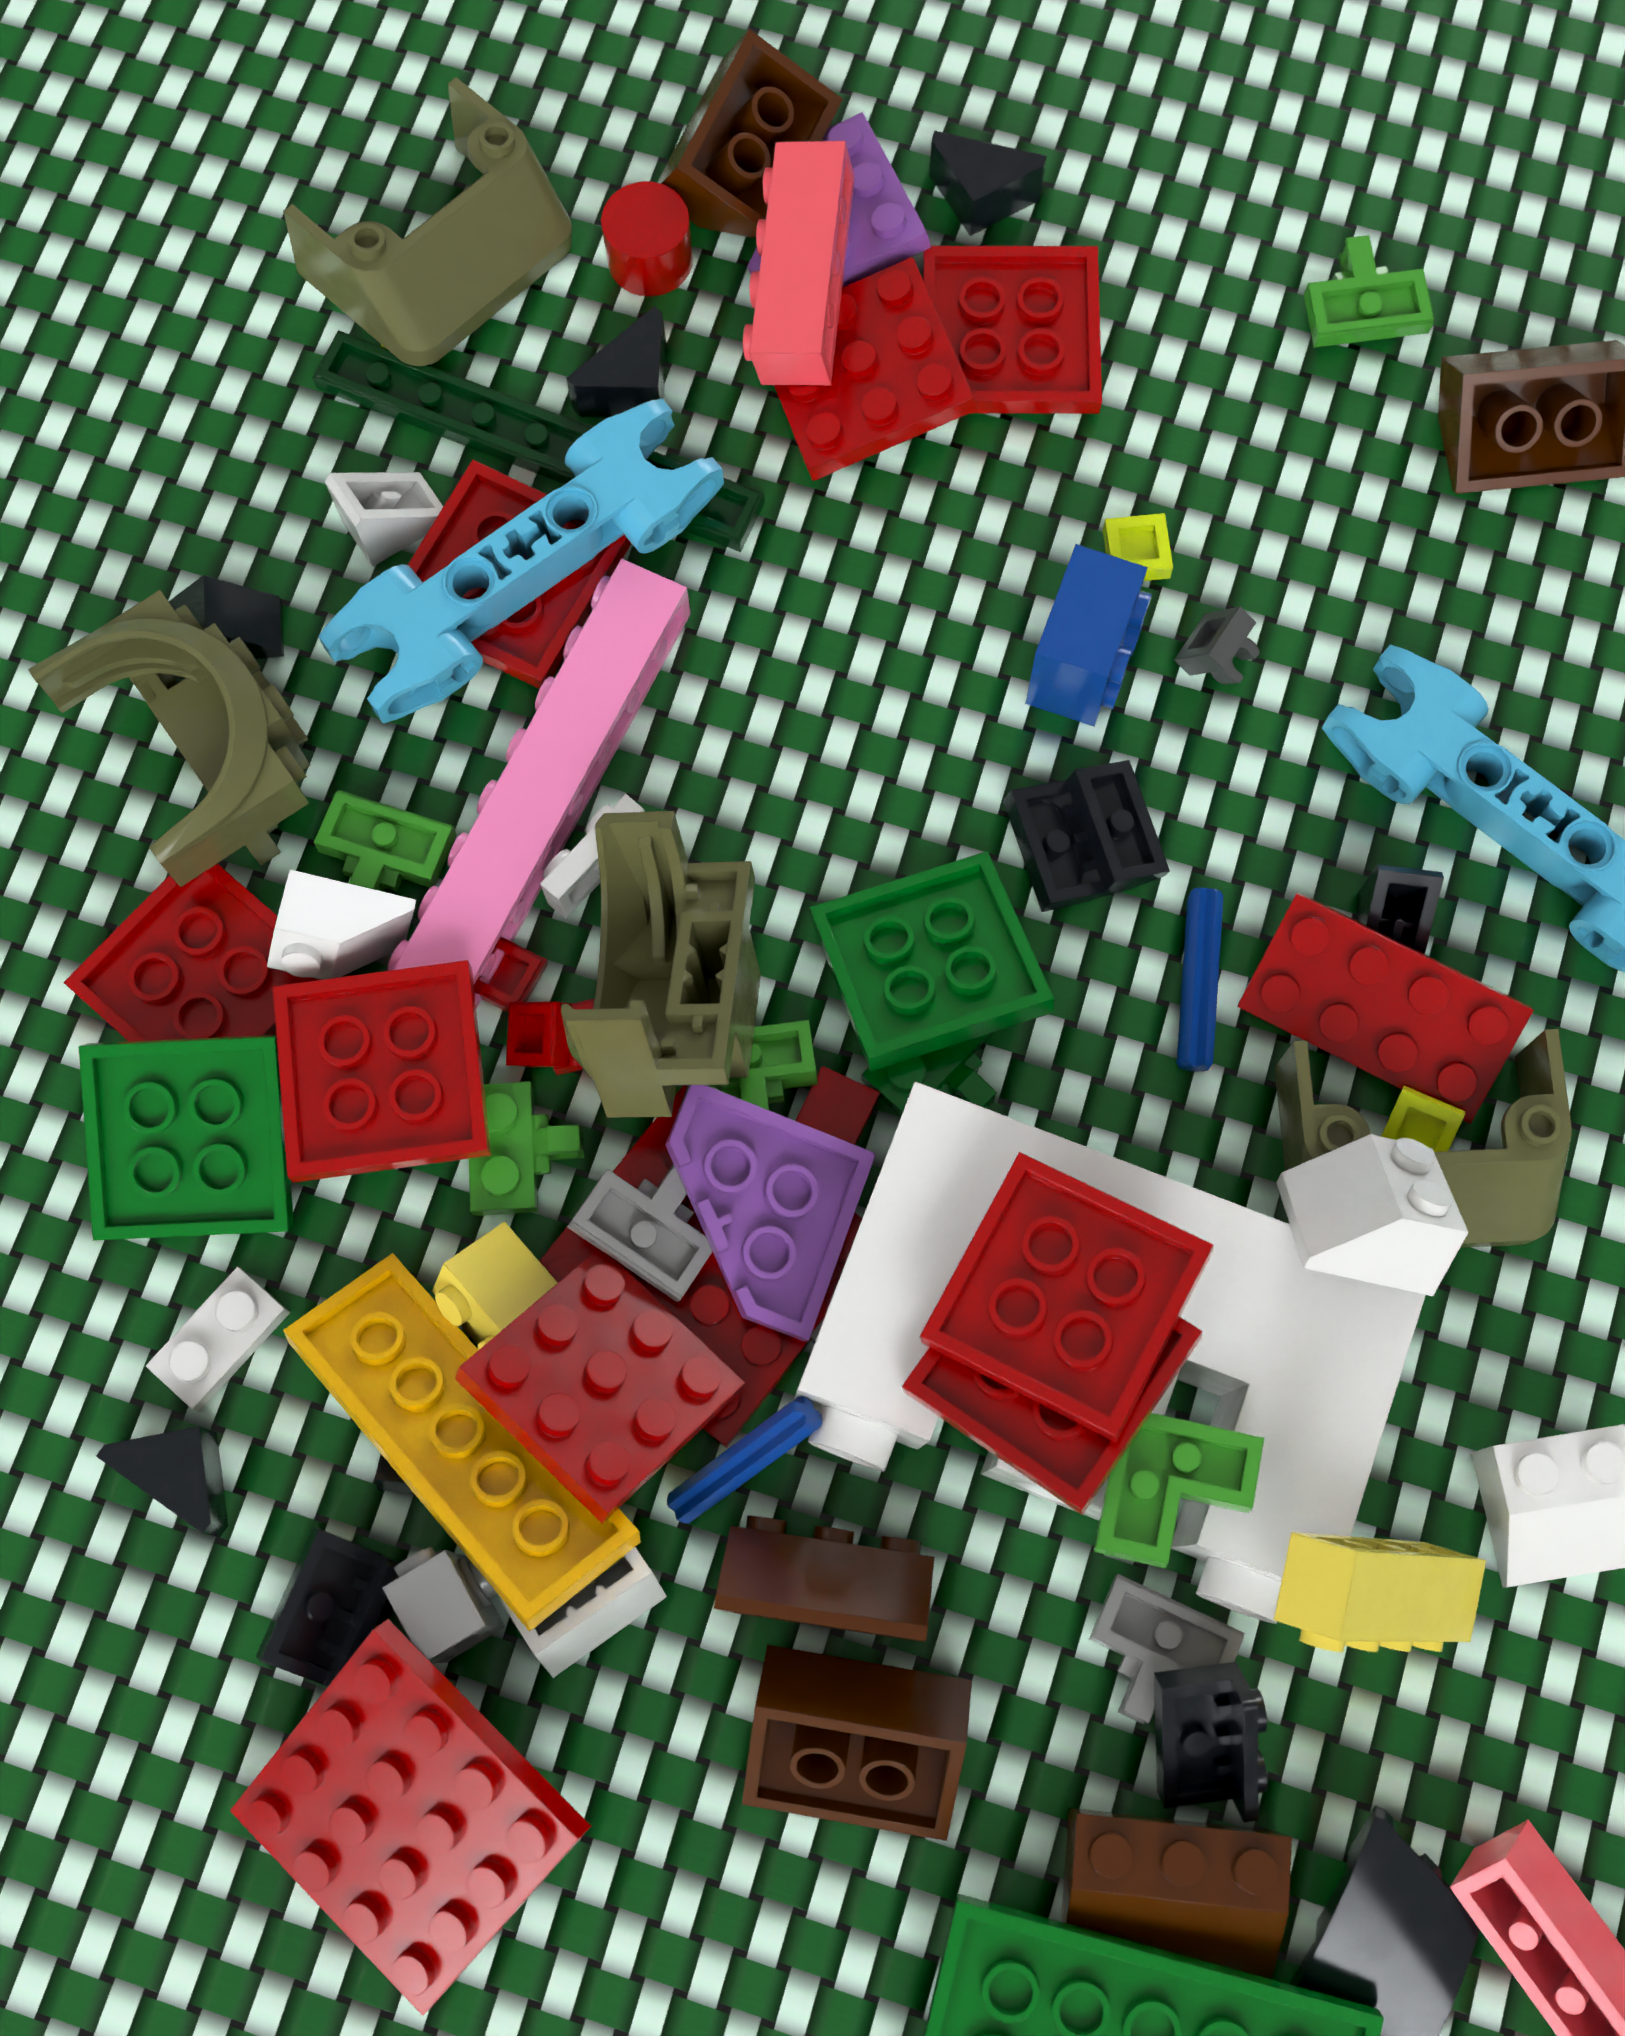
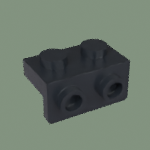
(327, 1607)
(1209, 1738)

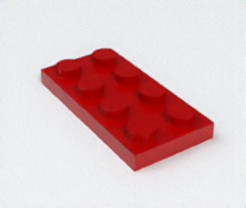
(1384, 1006)

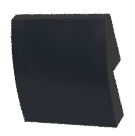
(1085, 835)

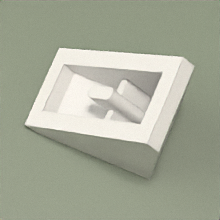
(384, 509)

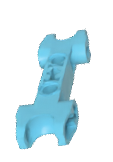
(435, 626)
(1435, 748)

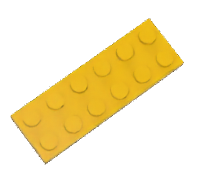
(394, 1373)

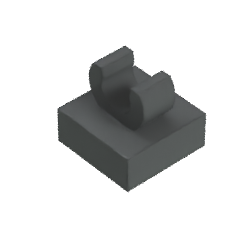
(1216, 642)

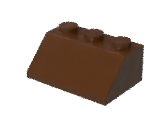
(733, 134)
(1533, 416)
(826, 1580)
(857, 1742)
(1180, 1886)

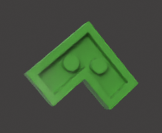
(1169, 1463)

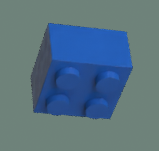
(1089, 636)

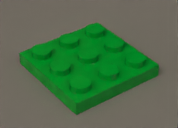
(931, 961)
(185, 1137)

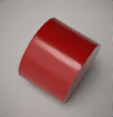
(647, 238)

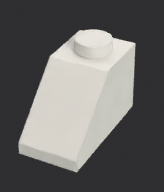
(335, 926)

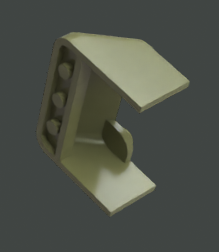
(459, 264)
(1500, 1193)

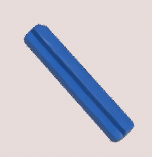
(1200, 979)
(744, 1459)

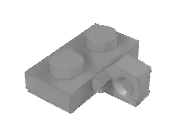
(645, 1230)
(1157, 1637)

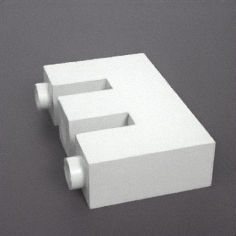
(1283, 1345)

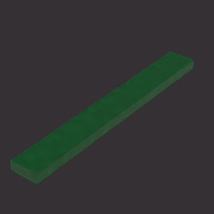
(499, 425)

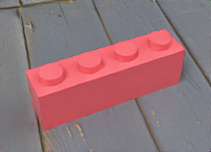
(800, 263)
(1546, 1932)

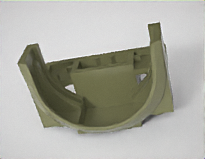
(219, 717)
(671, 970)

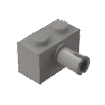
(443, 1603)

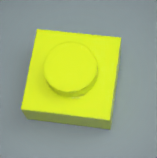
(1141, 541)
(1423, 1120)

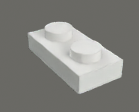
(576, 872)
(217, 1339)

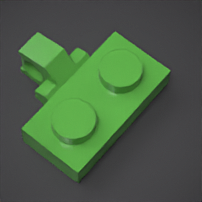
(1367, 300)
(383, 843)
(779, 1061)
(520, 1150)

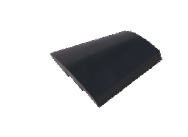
(1391, 1935)

